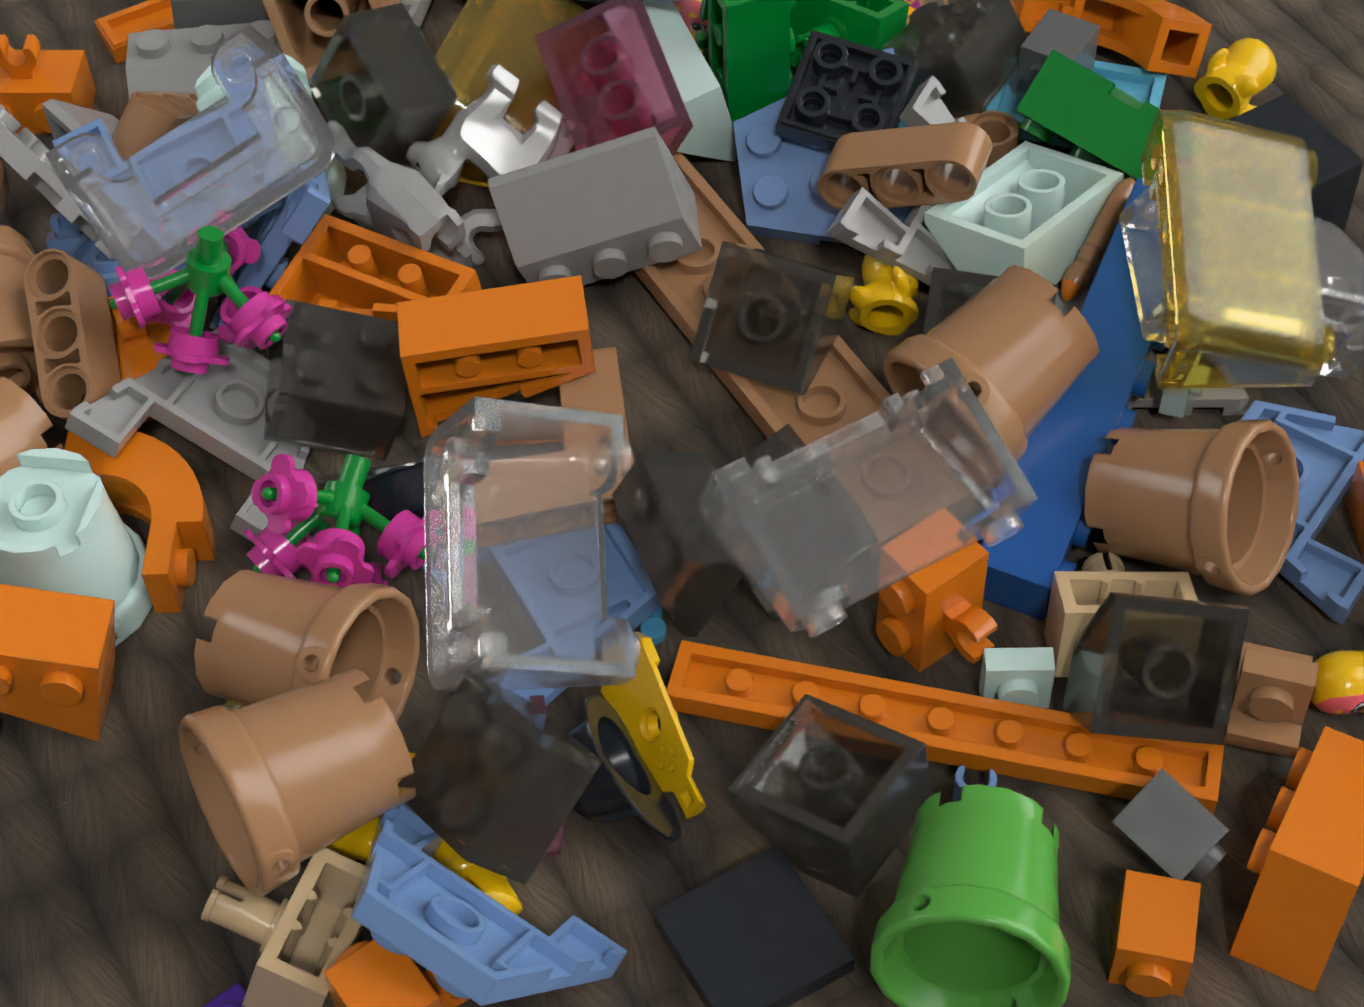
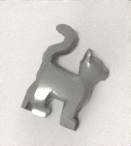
(491, 145)
(399, 203)

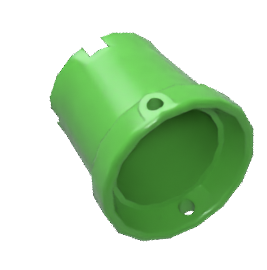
(975, 908)

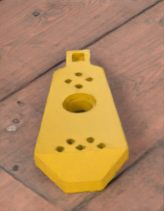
(664, 751)

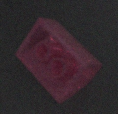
(613, 76)

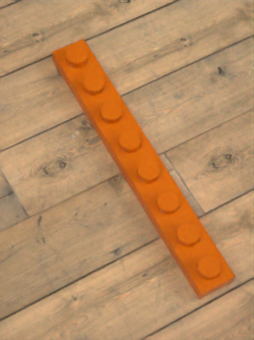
(954, 725)

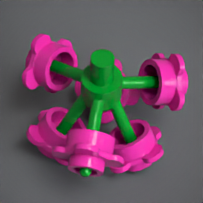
(182, 299)
(322, 527)

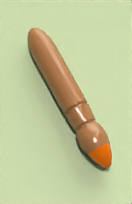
(1080, 272)

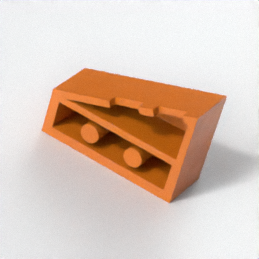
(367, 271)
(492, 344)
(56, 658)
(1309, 864)

